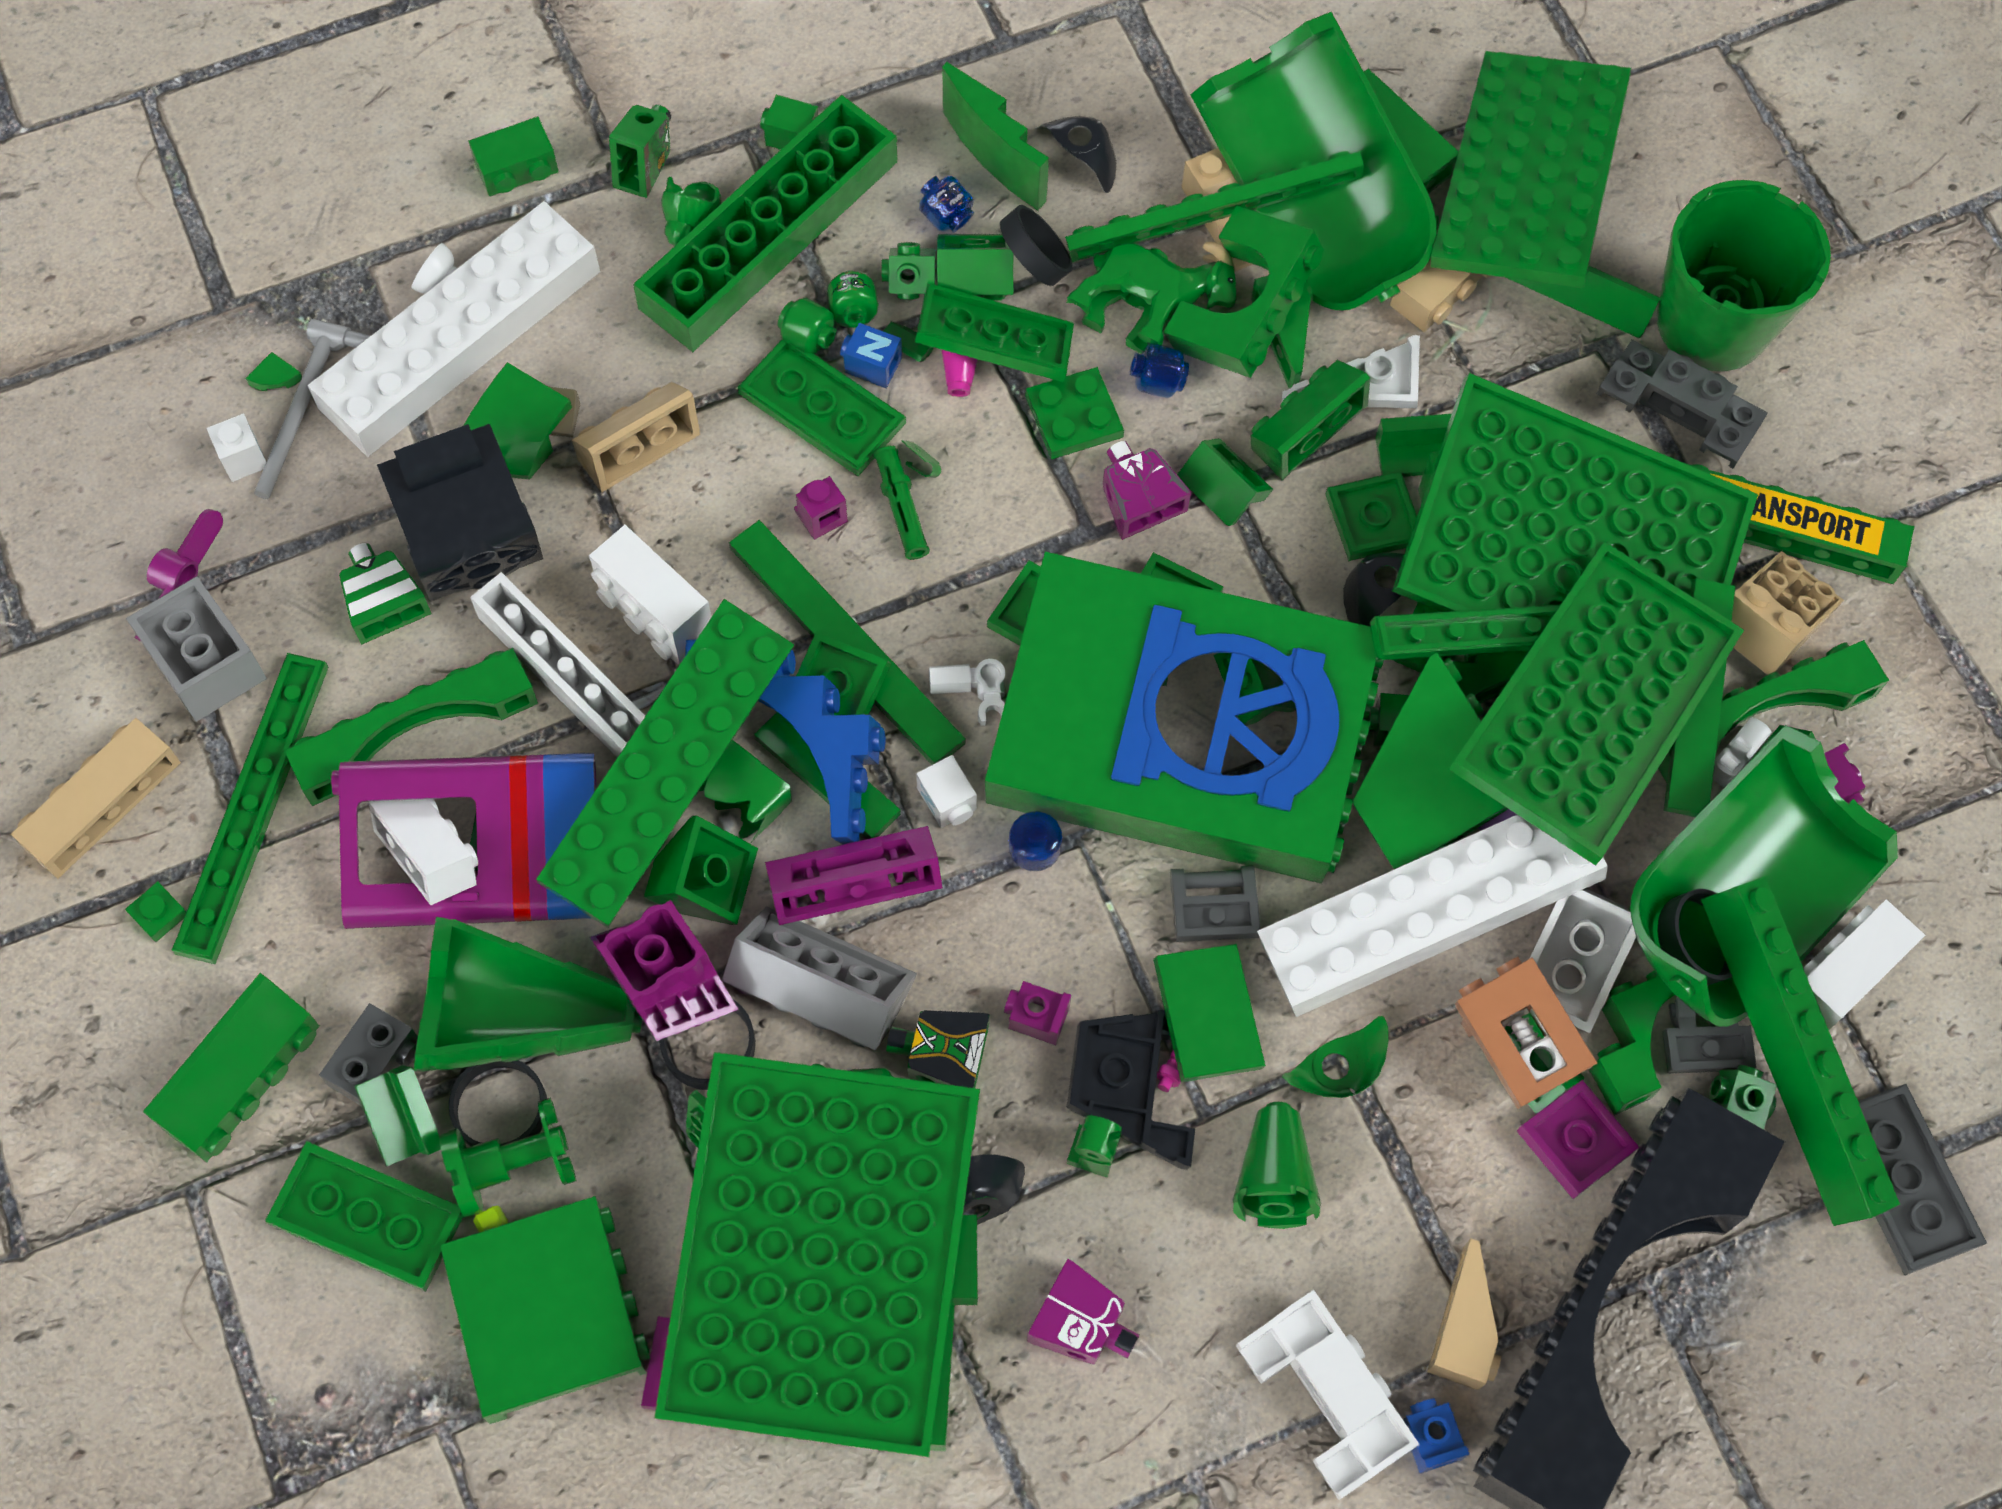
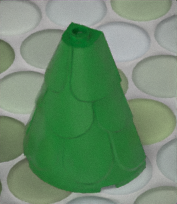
(512, 1003)

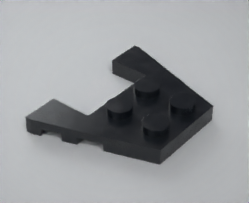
(1117, 1081)

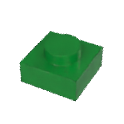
(156, 911)

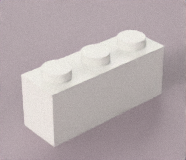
(425, 846)

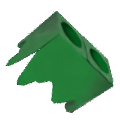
(747, 784)

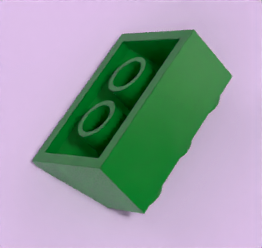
(1310, 417)

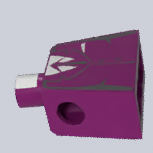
(1142, 489)

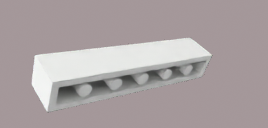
(557, 663)

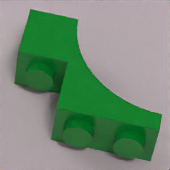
(1627, 1073)

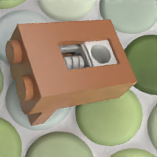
(1516, 989)

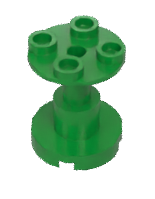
(491, 1162)

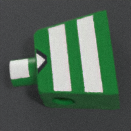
(380, 594)

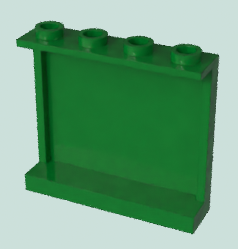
(543, 1307)

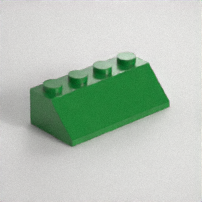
(233, 1068)

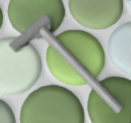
(325, 338)

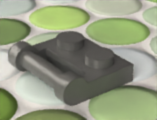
(1215, 915)

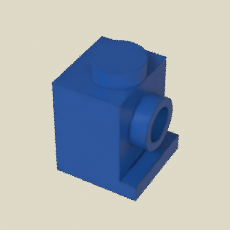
(1433, 1452)

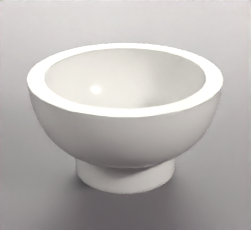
(435, 269)

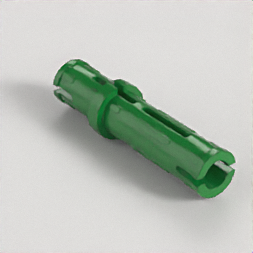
(897, 489)

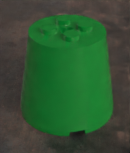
(1738, 272)

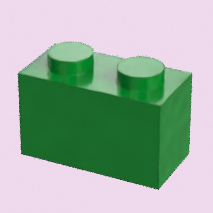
(513, 156)

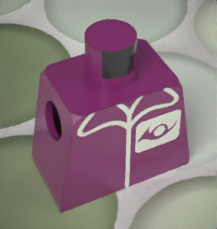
(1081, 1318)

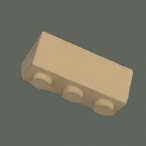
(637, 435)

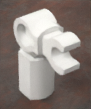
(986, 677)
(1740, 751)

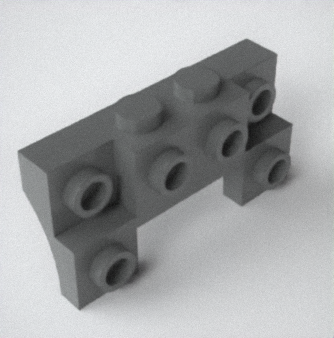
(1686, 396)

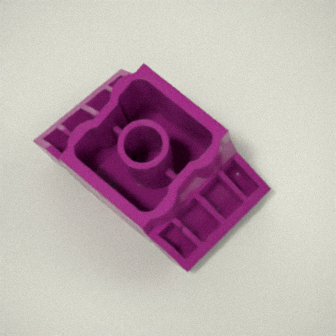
(664, 972)

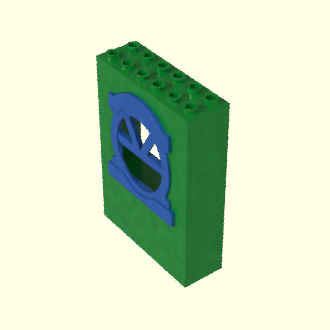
(1087, 738)

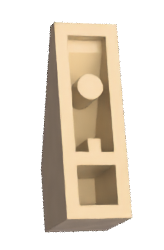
(1205, 176)
(1468, 1328)

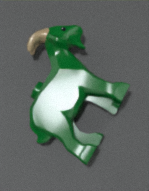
(1152, 285)

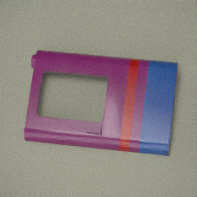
(520, 817)

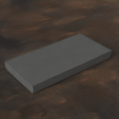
(1932, 1212)

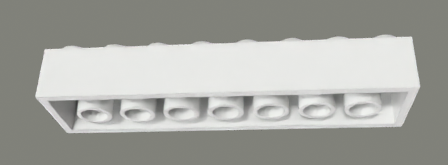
(455, 328)
(1422, 910)

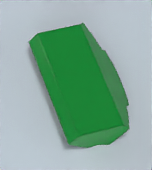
(909, 347)

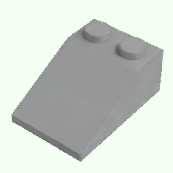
(196, 648)

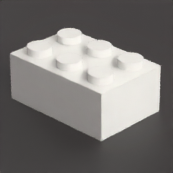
(649, 593)
(1859, 959)

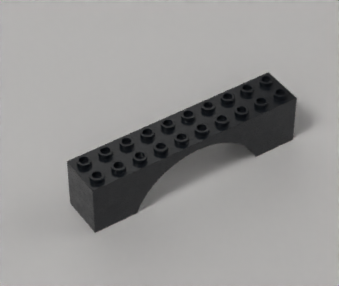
(1689, 1178)

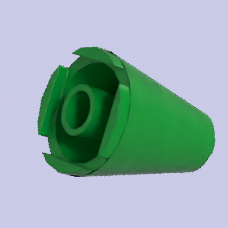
(1277, 1172)

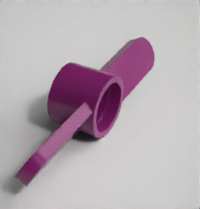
(171, 568)

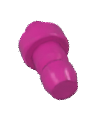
(1168, 1074)

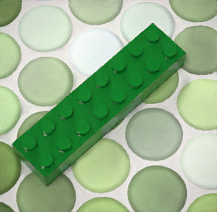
(766, 223)
(665, 763)

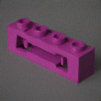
(854, 874)

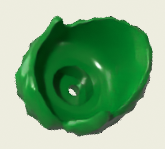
(687, 207)

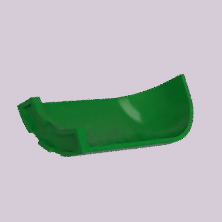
(1302, 108)
(1770, 822)

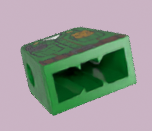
(639, 149)

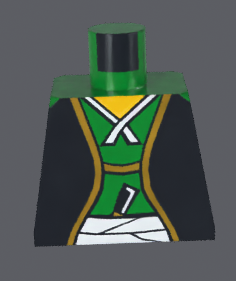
(944, 1047)

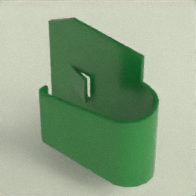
(936, 468)

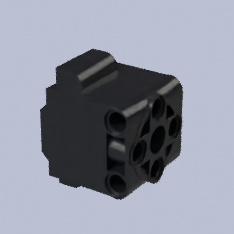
(459, 510)

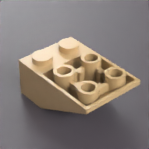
(1780, 611)

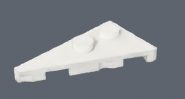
(1392, 375)

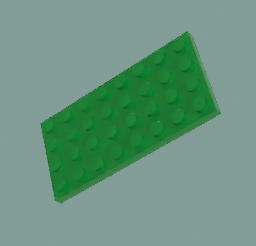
(1532, 169)
(1597, 703)

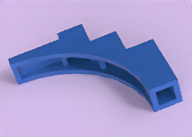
(836, 741)

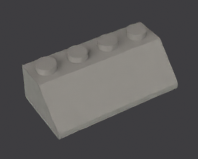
(818, 978)

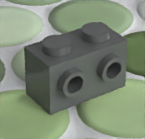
(369, 1049)

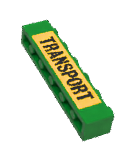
(1825, 532)

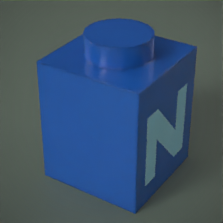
(871, 355)

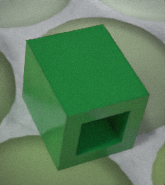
(785, 120)

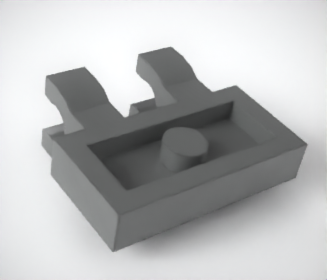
(1705, 1048)

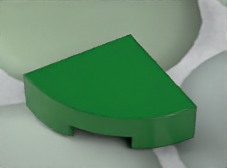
(273, 374)

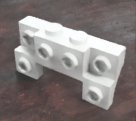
(1339, 1384)

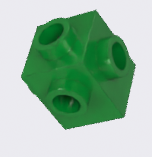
(909, 256)
(1745, 1094)

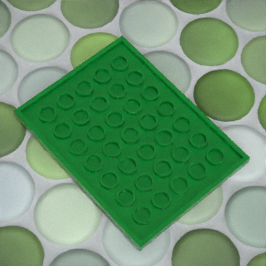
(1535, 494)
(819, 1255)

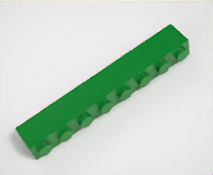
(1800, 1052)

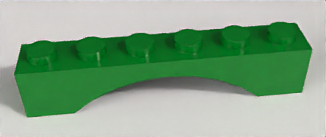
(1835, 681)
(487, 690)

